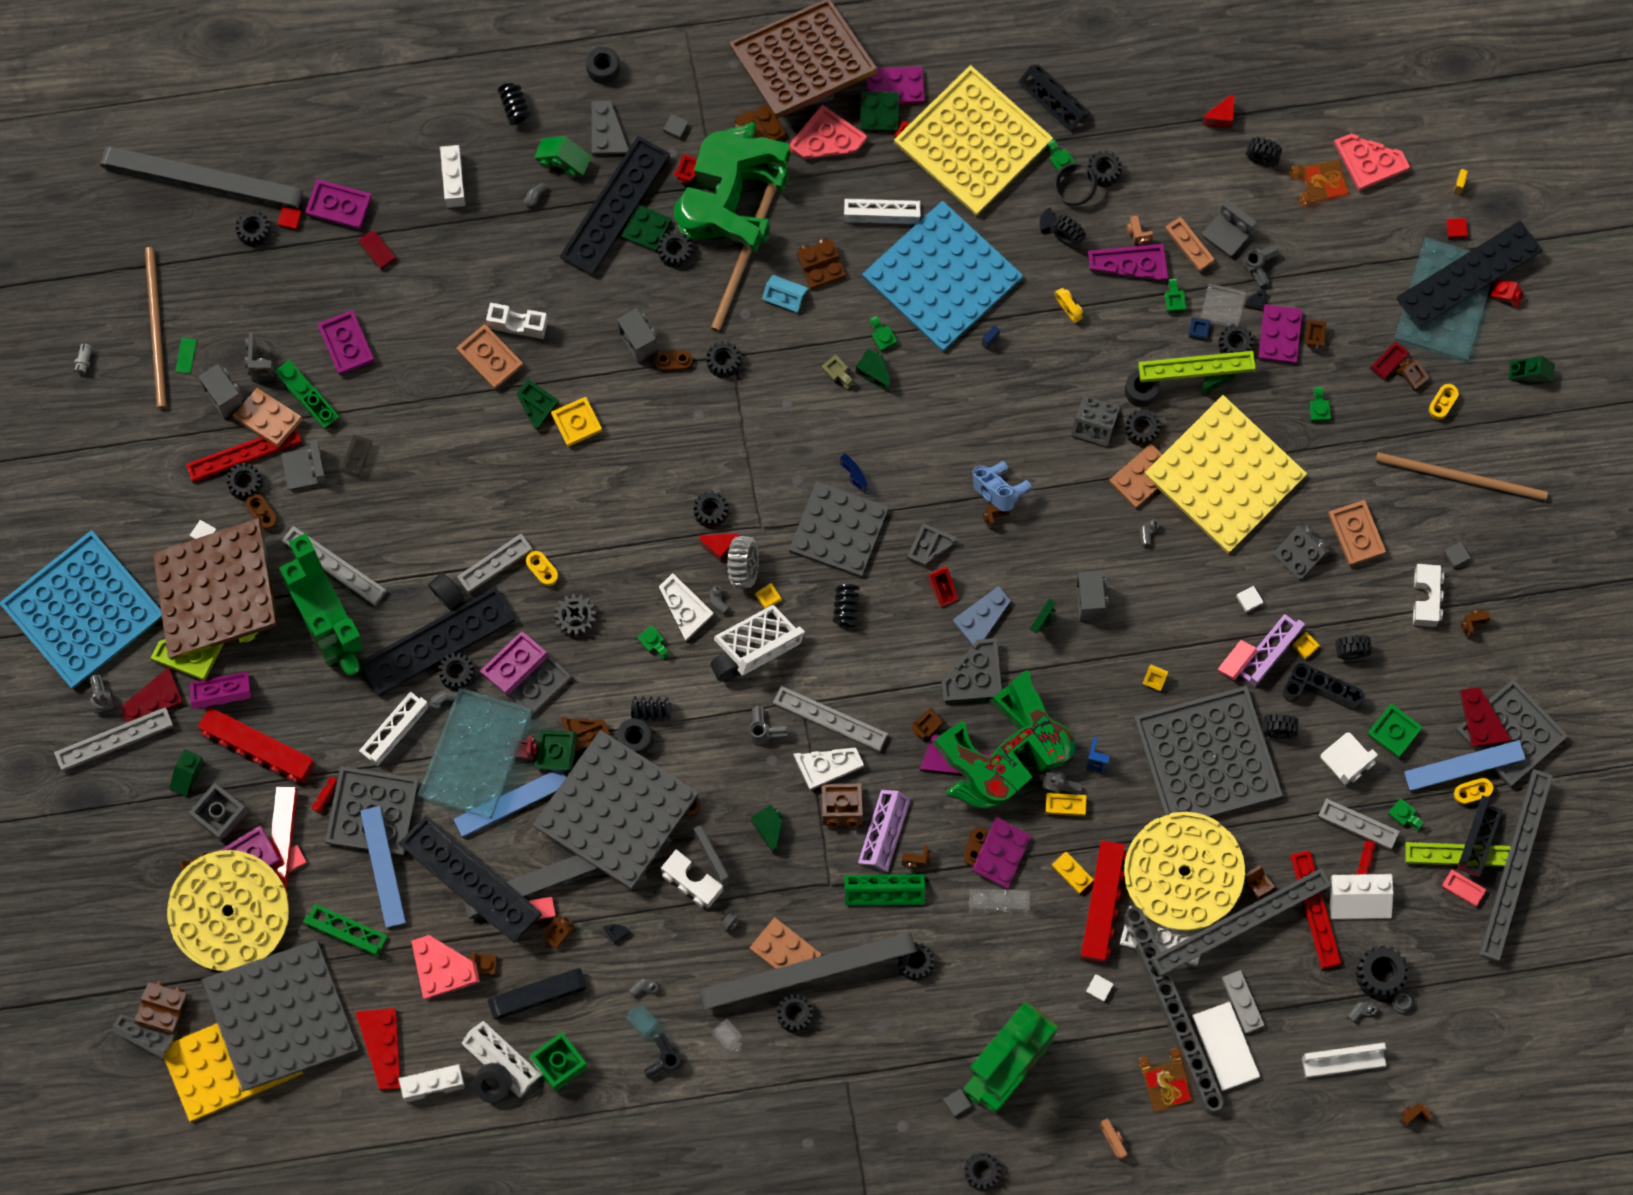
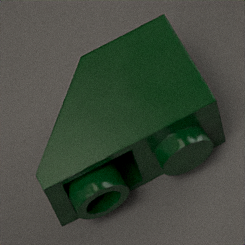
(1532, 370)

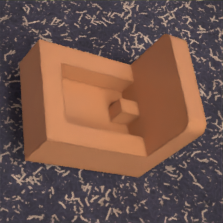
(1138, 236)

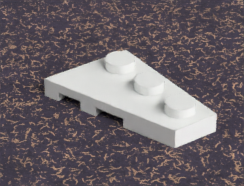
(685, 606)
(827, 766)

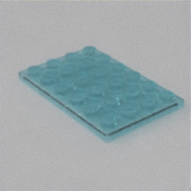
(1454, 330)
(475, 753)

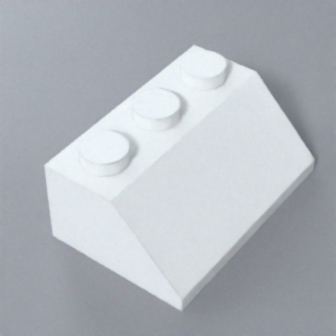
(1361, 896)

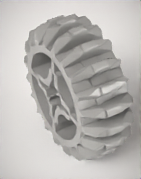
(743, 562)

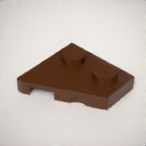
(586, 730)

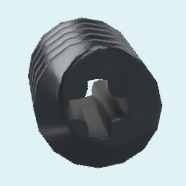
(513, 103)
(844, 605)
(651, 708)

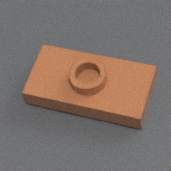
(1114, 1139)

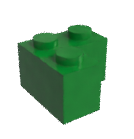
(564, 154)

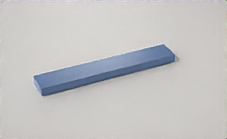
(1464, 765)
(513, 802)
(383, 866)

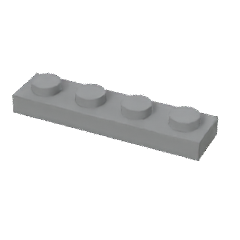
(494, 563)
(1358, 824)

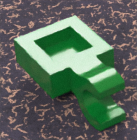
(1058, 158)
(1174, 299)
(882, 336)
(1318, 408)
(652, 640)
(1403, 814)

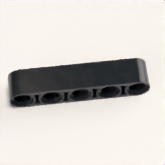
(537, 994)

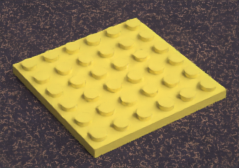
(973, 140)
(1225, 474)

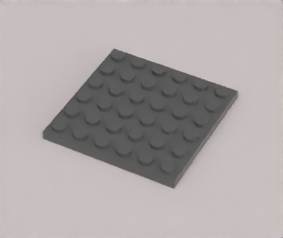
(1208, 755)
(615, 809)
(279, 1015)

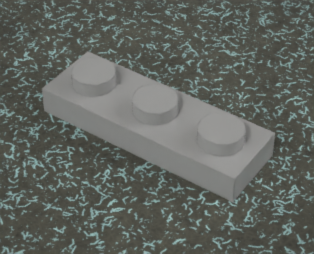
(1242, 1002)

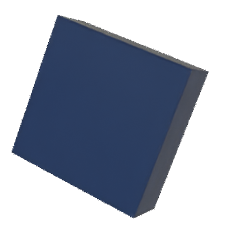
(1199, 329)
(990, 337)

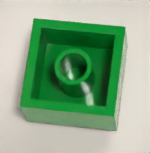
(558, 1062)

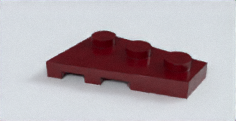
(154, 696)
(1481, 721)

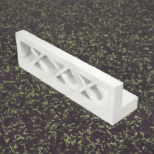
(882, 215)
(397, 732)
(484, 1049)
(1344, 1060)

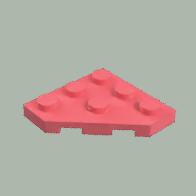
(827, 136)
(1369, 161)
(442, 967)

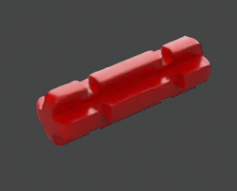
(325, 795)
(1366, 858)

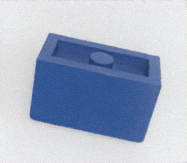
(1097, 761)

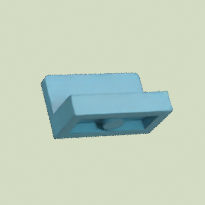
(784, 293)

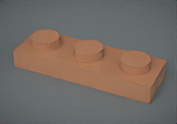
(1189, 244)

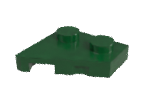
(536, 403)
(1045, 617)

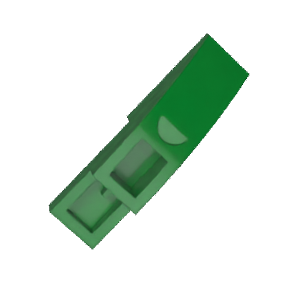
(306, 395)

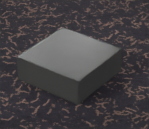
(675, 126)
(1456, 554)
(957, 1102)

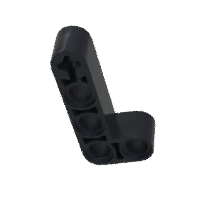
(1325, 690)

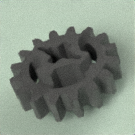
(569, 609)

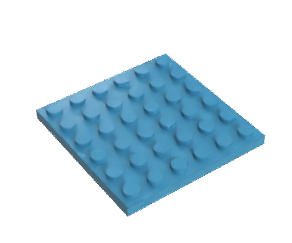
(942, 276)
(82, 609)

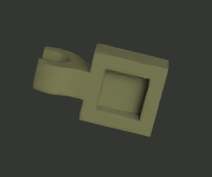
(836, 370)

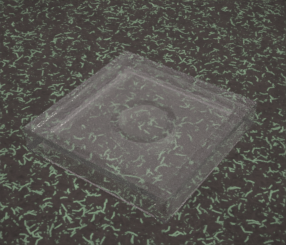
(1223, 305)

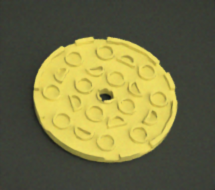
(1190, 900)
(198, 906)

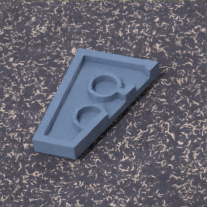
(981, 617)

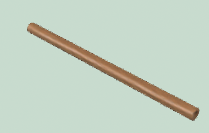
(740, 265)
(155, 328)
(1461, 476)

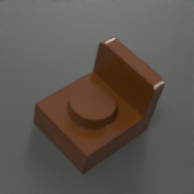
(1412, 372)
(558, 931)
(485, 963)

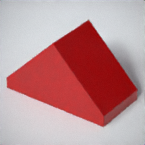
(1221, 115)
(717, 544)
(943, 586)

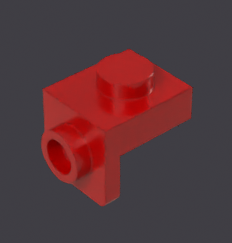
(686, 169)
(1508, 292)

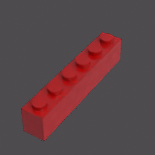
(255, 745)
(1102, 902)

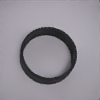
(1062, 171)

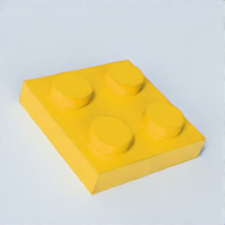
(576, 421)

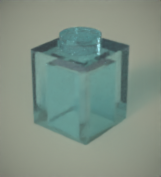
(642, 1020)

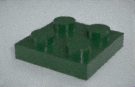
(879, 110)
(646, 228)
(556, 750)

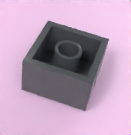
(637, 335)
(221, 390)
(1090, 595)
(218, 812)

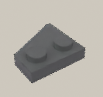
(929, 545)

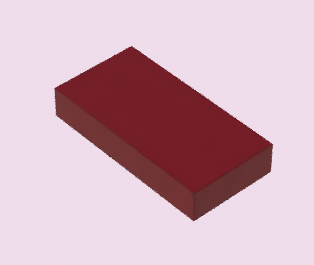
(376, 249)
(1389, 360)

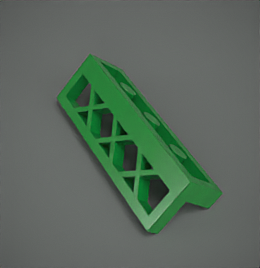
(885, 892)
(342, 935)

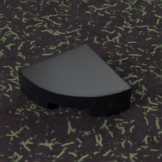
(1046, 219)
(1256, 300)
(616, 932)

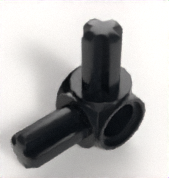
(662, 1065)

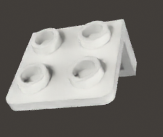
(1348, 758)

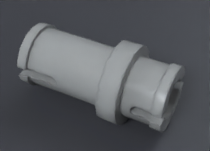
(82, 362)

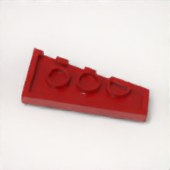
(381, 1041)

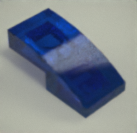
(856, 477)

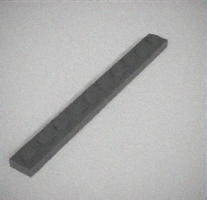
(1515, 865)
(1240, 922)

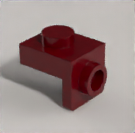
(527, 749)

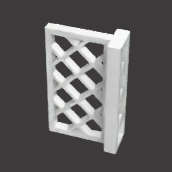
(768, 649)

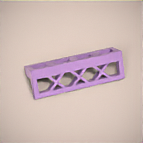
(1276, 652)
(888, 830)

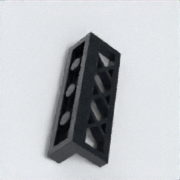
(1058, 91)
(1474, 832)

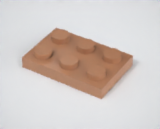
(489, 356)
(267, 417)
(1131, 480)
(1356, 533)
(781, 946)

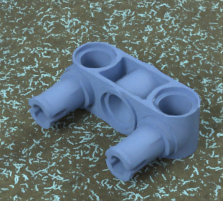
(995, 489)

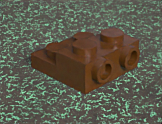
(766, 123)
(820, 263)
(841, 805)
(161, 1007)

